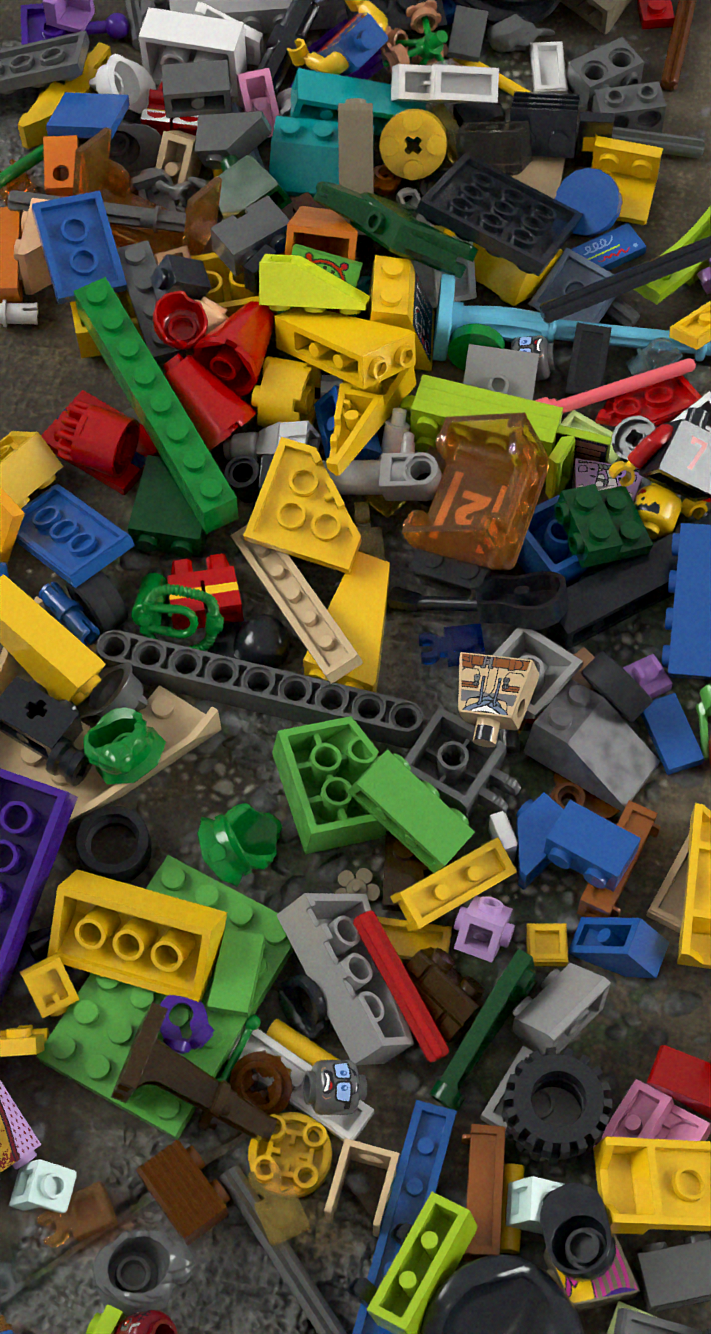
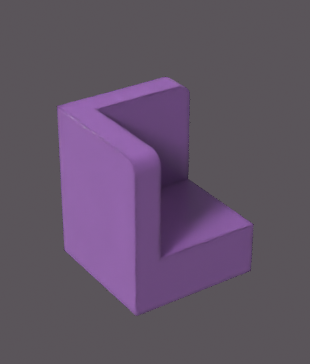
(69, 14)

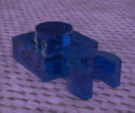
(455, 640)

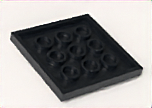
(499, 214)

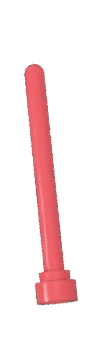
(622, 386)

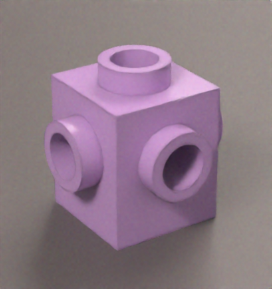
(483, 928)

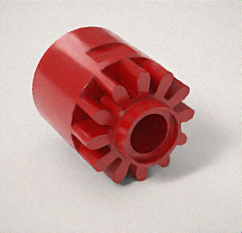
(97, 438)

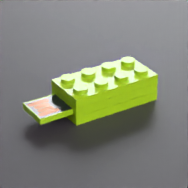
(445, 398)

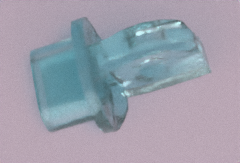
(655, 355)

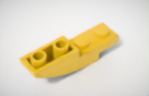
(33, 123)

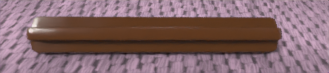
(677, 44)

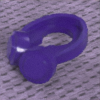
(199, 1026)

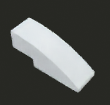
(444, 84)

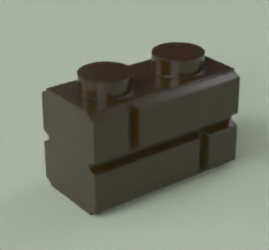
(448, 995)

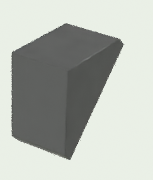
(467, 34)

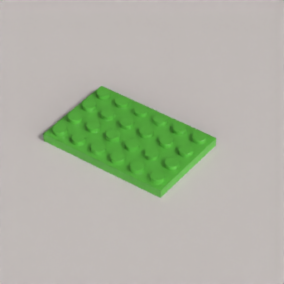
(101, 1026)

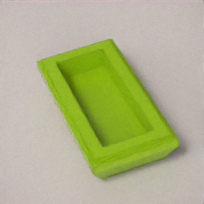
(560, 466)

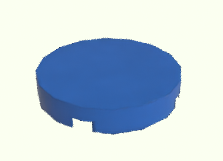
(593, 195)

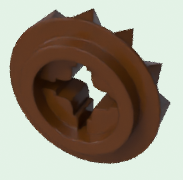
(245, 1075)

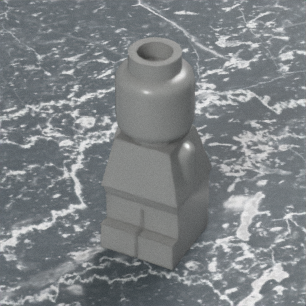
(267, 439)

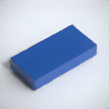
(672, 734)

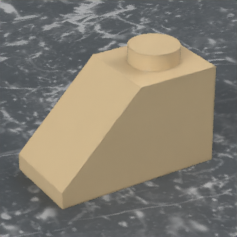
(178, 156)

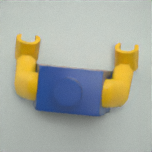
(350, 45)

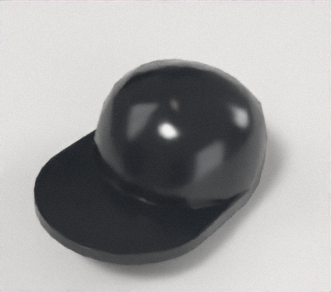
(257, 641)
(578, 1232)

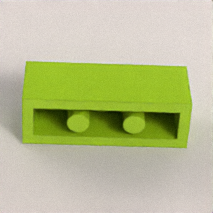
(422, 1265)

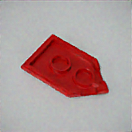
(657, 402)

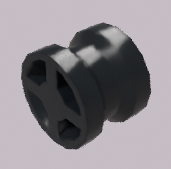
(68, 762)

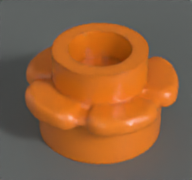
(384, 180)

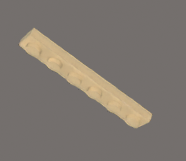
(301, 608)

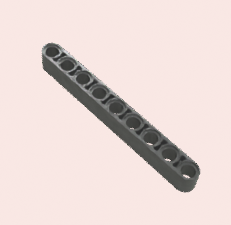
(271, 701)

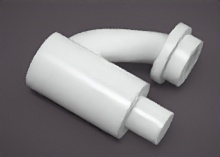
(394, 430)

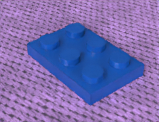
(78, 244)

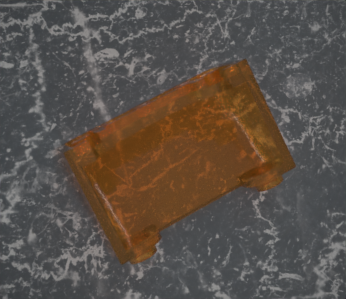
(485, 490)

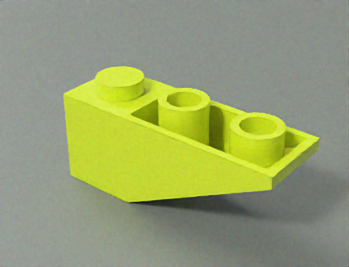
(300, 283)

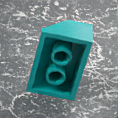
(305, 154)

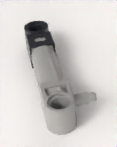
(391, 476)

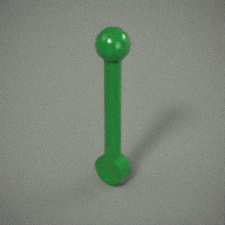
(252, 1023)

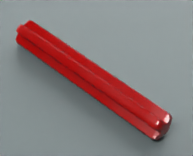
(401, 986)

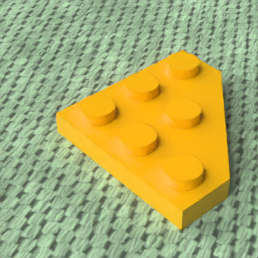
(303, 510)

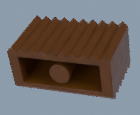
(183, 1191)

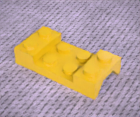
(696, 923)
(654, 1184)

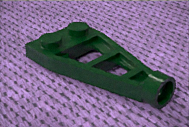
(514, 984)

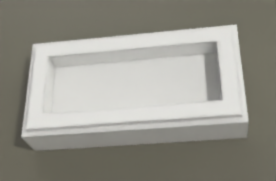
(548, 67)

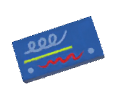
(613, 247)

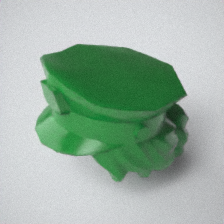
(123, 746)
(239, 842)

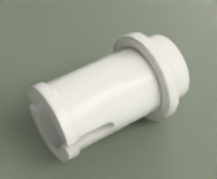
(18, 313)

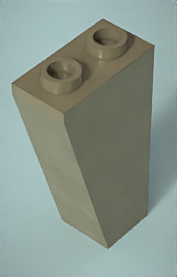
(356, 148)

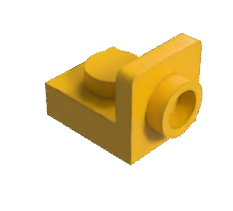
(50, 986)

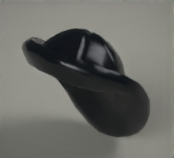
(501, 1298)

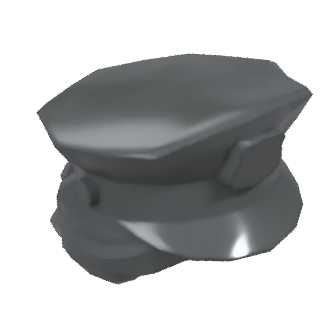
(140, 1270)

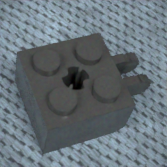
(463, 786)

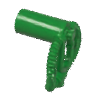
(151, 604)

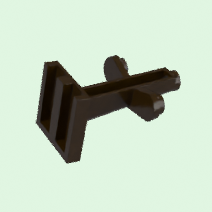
(161, 1066)

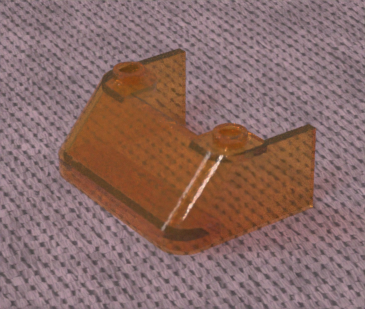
(98, 173)

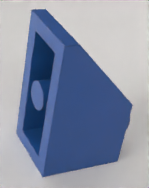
(533, 825)
(620, 945)

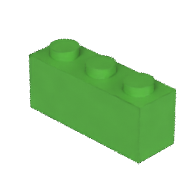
(411, 810)

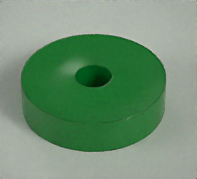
(471, 334)

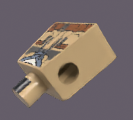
(494, 693)

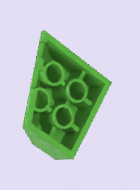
(316, 772)

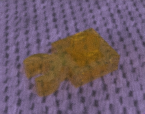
(279, 1210)

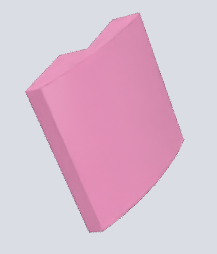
(653, 1115)

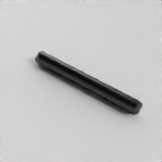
(626, 280)

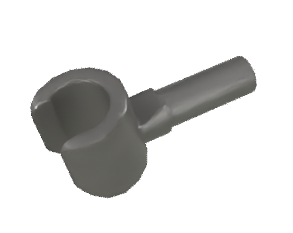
(511, 740)

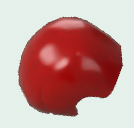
(179, 320)

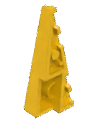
(362, 413)

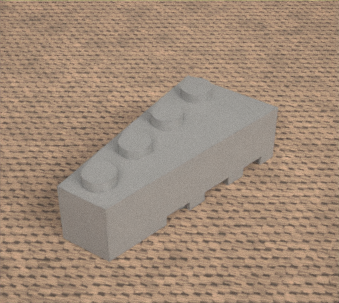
(342, 968)

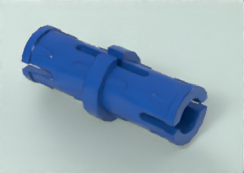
(69, 613)

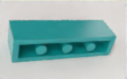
(318, 93)

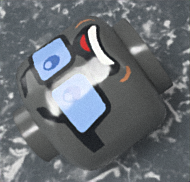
(540, 345)
(334, 1087)

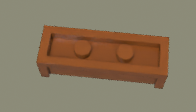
(602, 902)
(485, 1188)

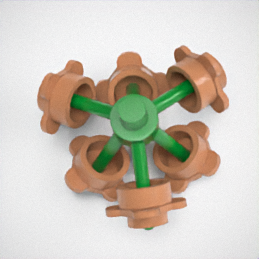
(428, 49)

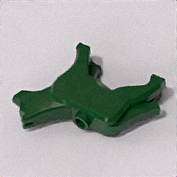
(396, 228)

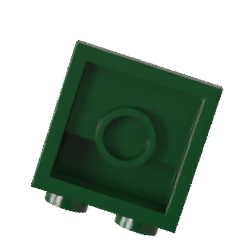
(601, 524)

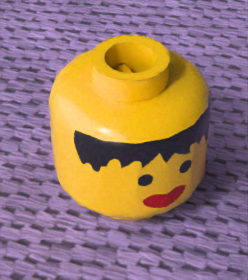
(658, 509)

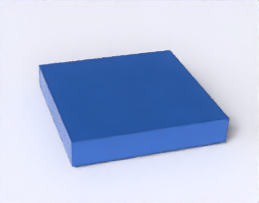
(87, 114)

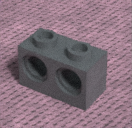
(603, 68)
(633, 106)

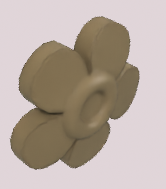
(358, 885)

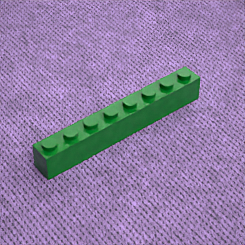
(156, 406)

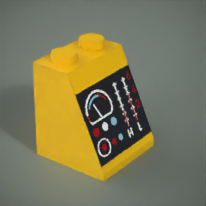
(402, 302)

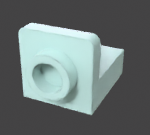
(43, 1186)

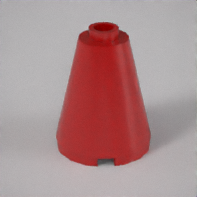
(238, 347)
(206, 399)

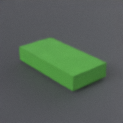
(236, 973)

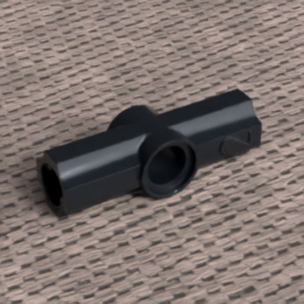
(293, 26)

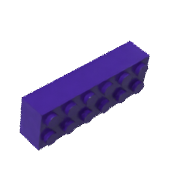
(30, 836)

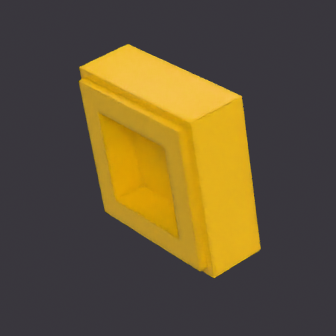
(547, 944)

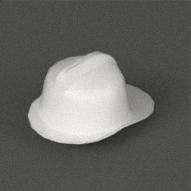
(124, 78)

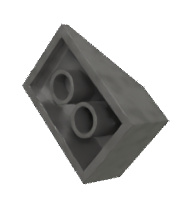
(591, 746)

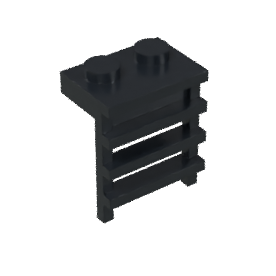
(551, 121)

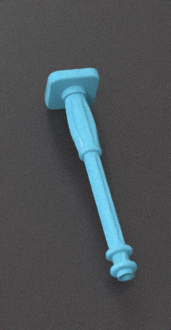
(522, 323)

